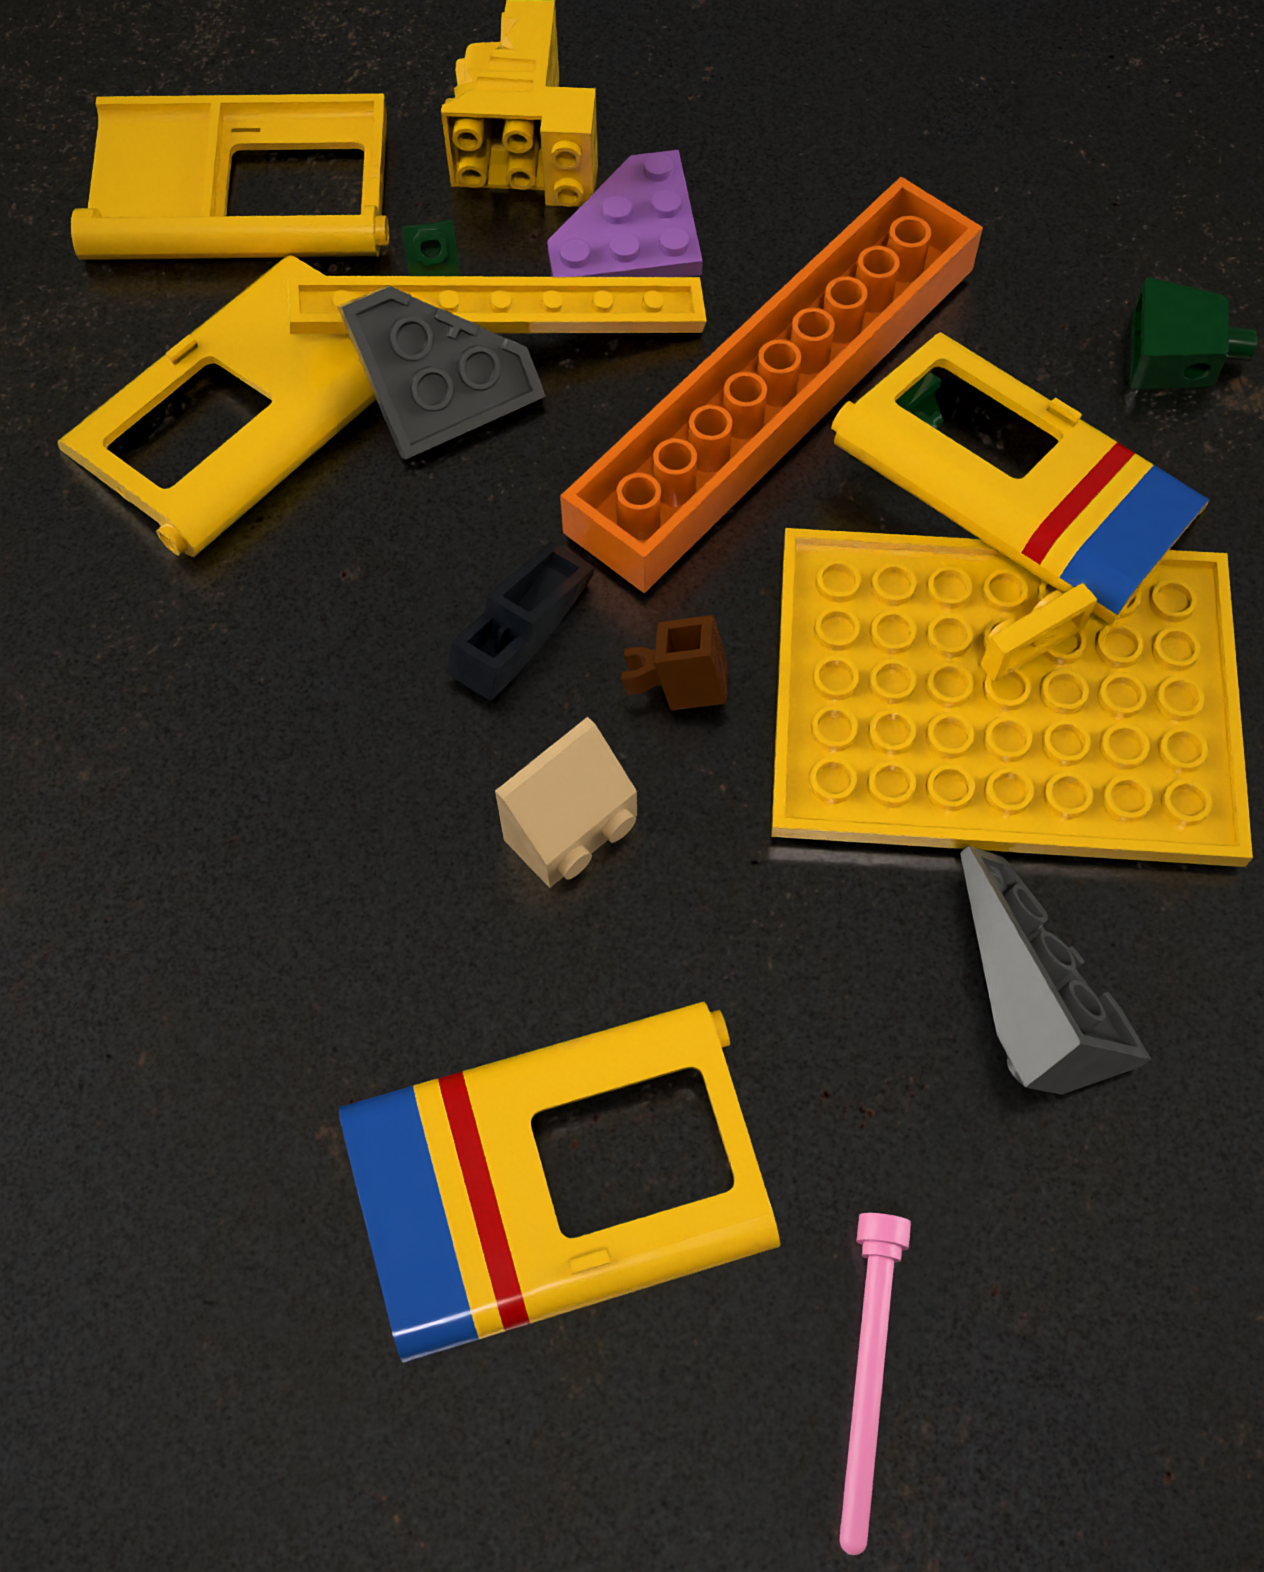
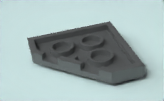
(435, 368)

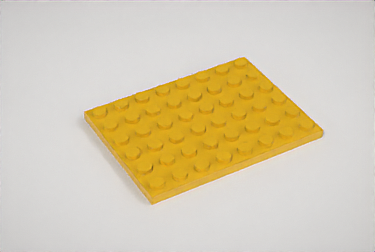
(1086, 751)

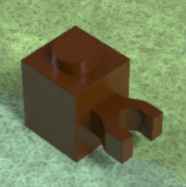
(685, 661)

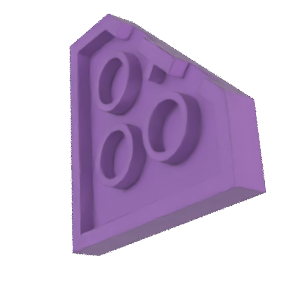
(632, 225)

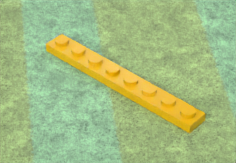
(515, 302)

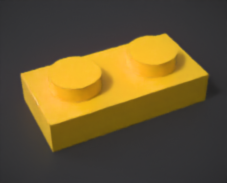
(1050, 623)

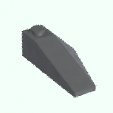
(1040, 1003)

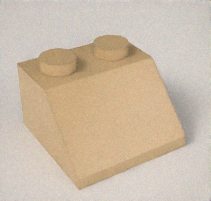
(567, 804)

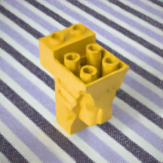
(512, 118)

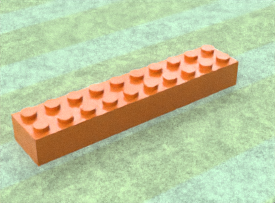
(768, 384)

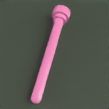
(883, 1243)

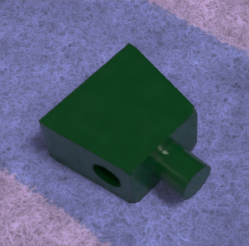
(1183, 337)

